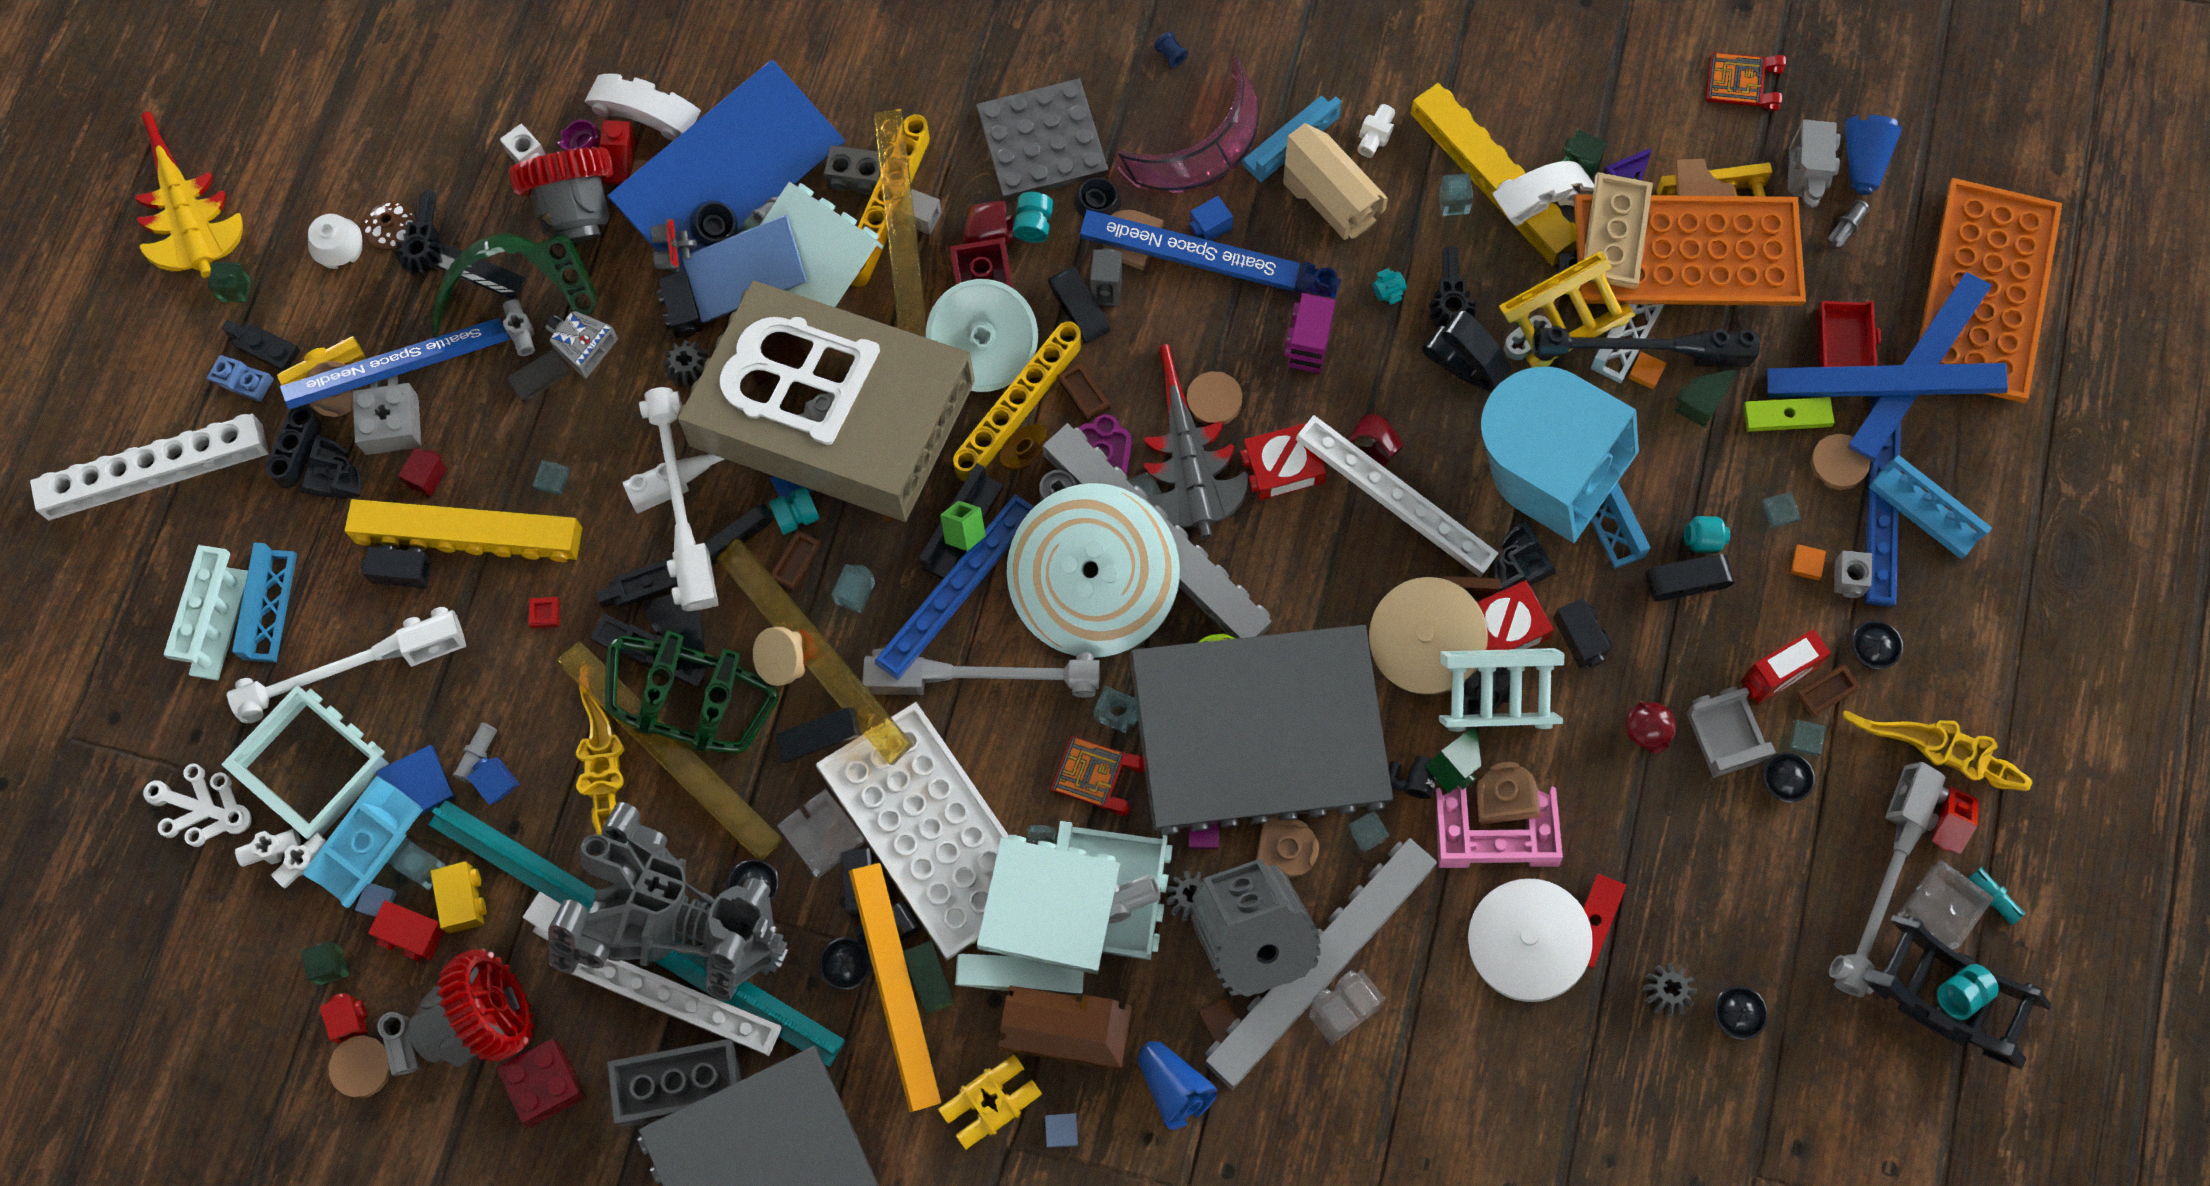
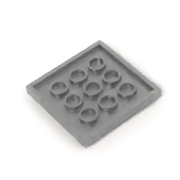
(1042, 139)

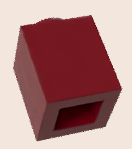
(423, 471)

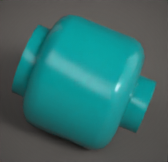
(1706, 534)

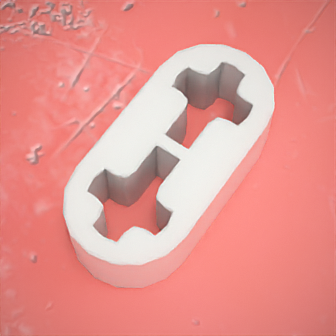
(1518, 336)

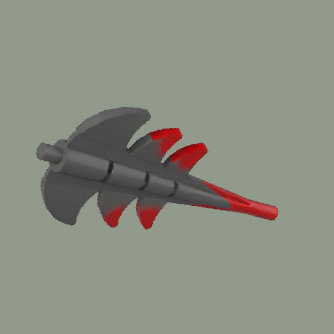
(1197, 496)

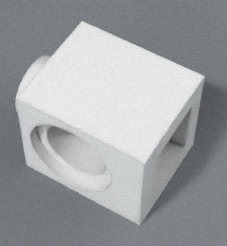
(519, 140)

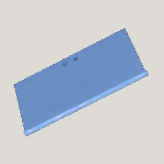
(729, 266)

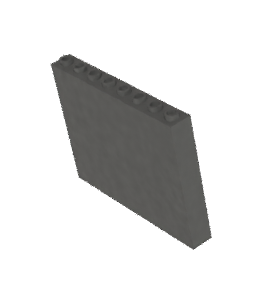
(1260, 729)
(762, 1132)

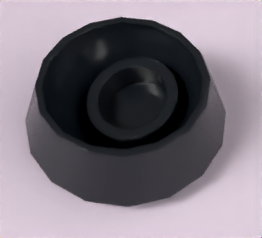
(1097, 196)
(713, 222)
(1877, 645)
(1788, 777)
(754, 869)
(844, 964)
(1741, 1012)

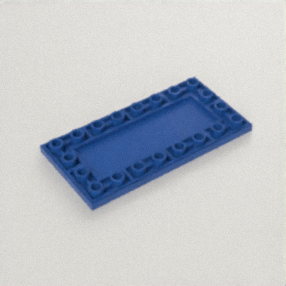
(731, 155)

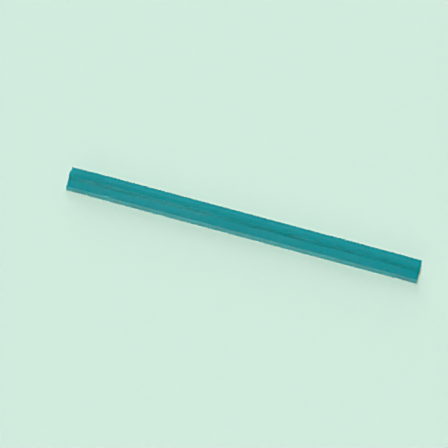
(561, 886)

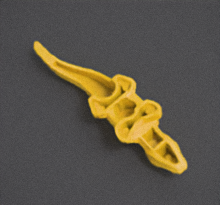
(1948, 746)
(601, 763)

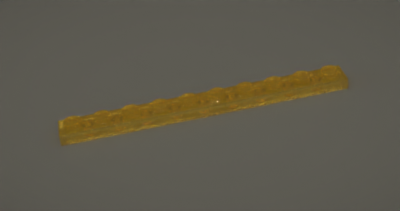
(900, 222)
(817, 652)
(677, 759)

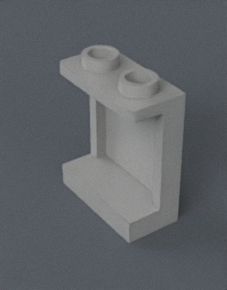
(1728, 732)

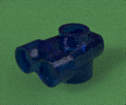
(1317, 281)

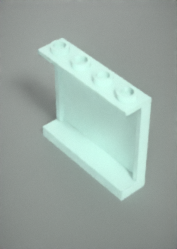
(826, 242)
(1138, 857)
(1049, 904)

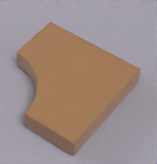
(1696, 180)

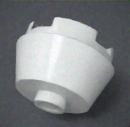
(334, 240)

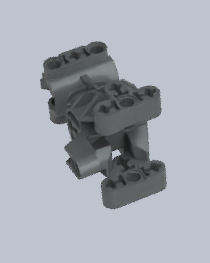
(650, 912)

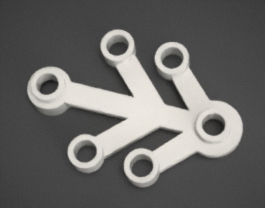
(201, 808)

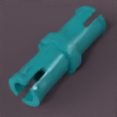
(2001, 901)

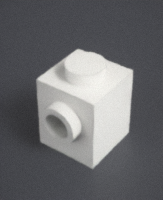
(541, 914)

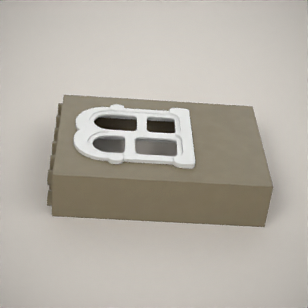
(884, 416)

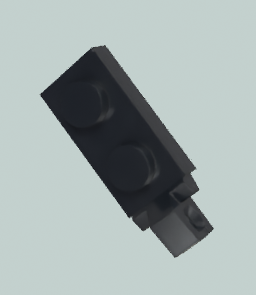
(262, 344)
(637, 585)

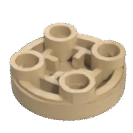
(778, 656)

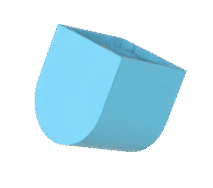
(1557, 446)

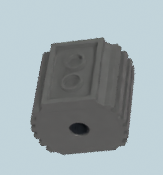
(1254, 928)

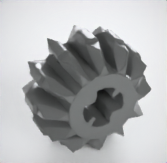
(676, 360)
(1178, 897)
(1668, 978)

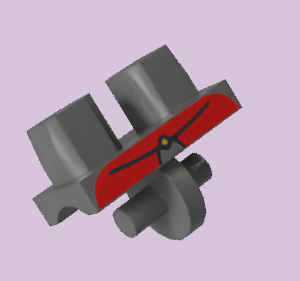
(669, 259)

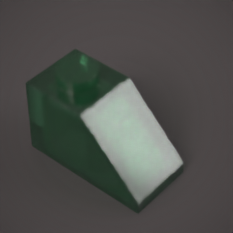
(1703, 396)
(928, 977)

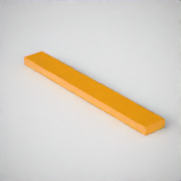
(895, 987)

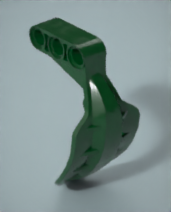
(538, 253)

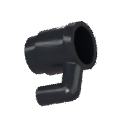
(1419, 781)

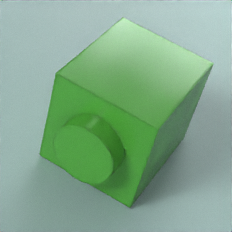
(963, 525)

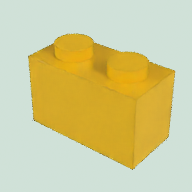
(458, 897)

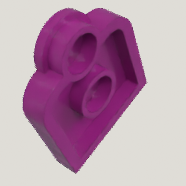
(1111, 439)

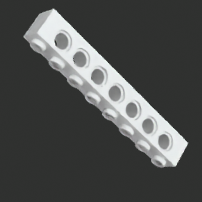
(81, 495)

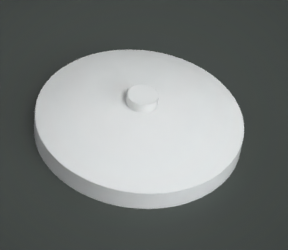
(1530, 940)

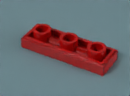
(1602, 905)

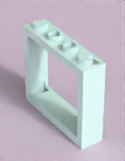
(270, 728)

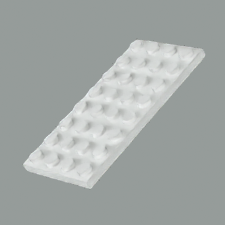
(923, 827)

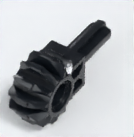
(421, 237)
(1450, 291)

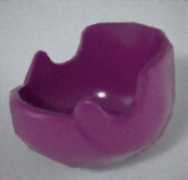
(580, 135)

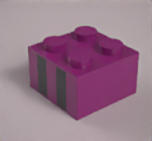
(1309, 332)

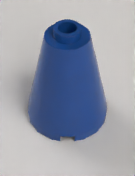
(1870, 150)
(1174, 1085)

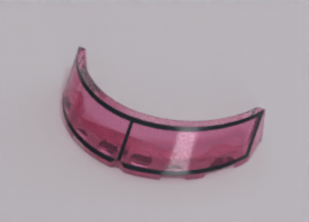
(1207, 160)

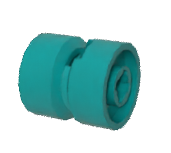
(1033, 213)
(794, 510)
(1967, 991)

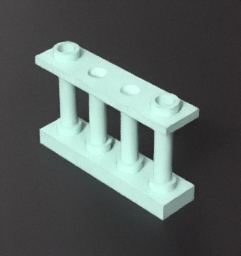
(207, 613)
(1486, 662)

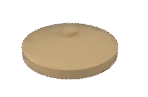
(1417, 624)

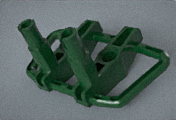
(655, 695)

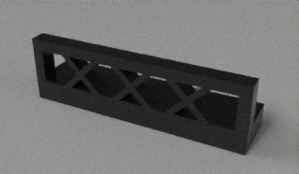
(977, 490)

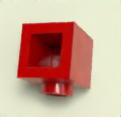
(344, 1017)

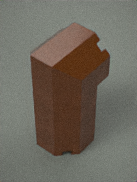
(1065, 1029)

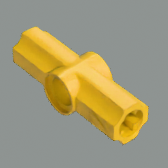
(345, 352)

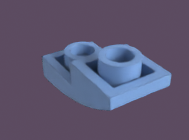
(239, 378)

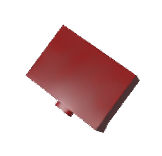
(1847, 334)

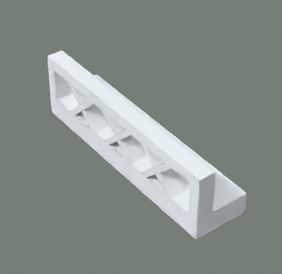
(1606, 354)

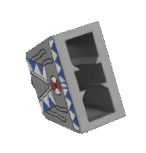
(581, 340)

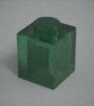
(1585, 150)
(229, 282)
(324, 963)

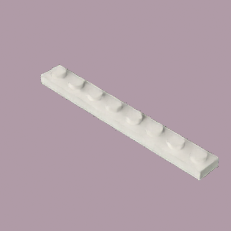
(1396, 496)
(683, 1004)

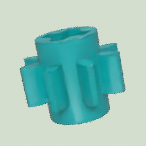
(1389, 286)

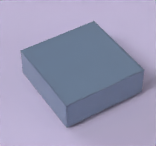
(373, 898)
(1061, 1130)

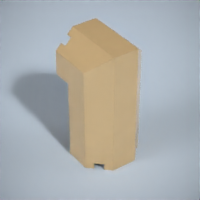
(1331, 182)

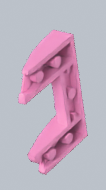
(1460, 846)

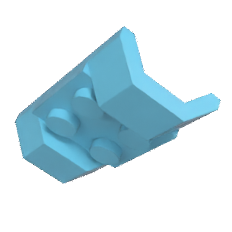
(363, 841)

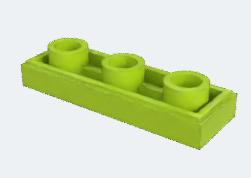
(1803, 413)

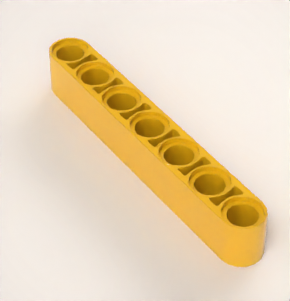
(875, 209)
(1023, 389)

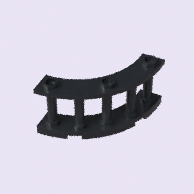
(1934, 1017)

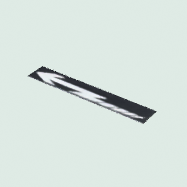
(483, 273)

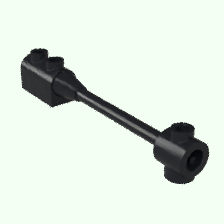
(1708, 348)

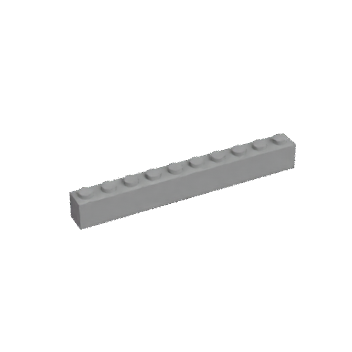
(1199, 578)
(1339, 944)

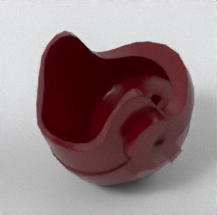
(1651, 726)

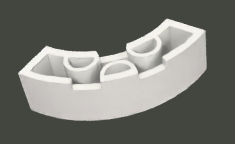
(642, 103)
(1536, 189)

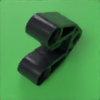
(1468, 352)

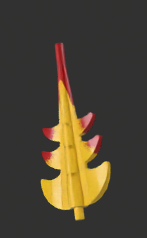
(192, 238)

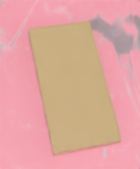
(1619, 226)

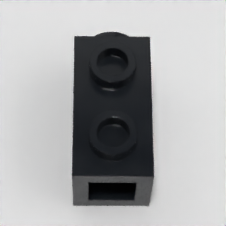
(680, 305)
(396, 567)
(1582, 633)

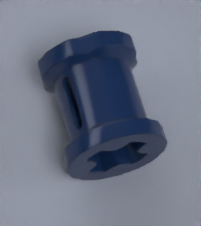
(1171, 49)

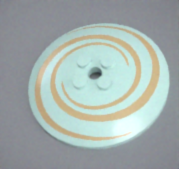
(1134, 576)

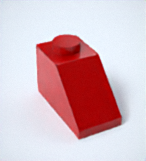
(620, 142)
(1956, 821)

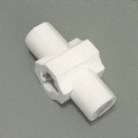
(1376, 130)
(256, 849)
(291, 865)

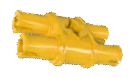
(1007, 1105)

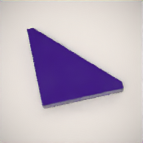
(1630, 167)

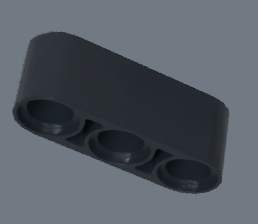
(1079, 304)
(290, 434)
(1689, 577)

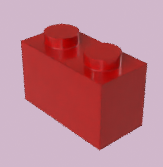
(406, 930)

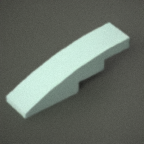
(1002, 971)

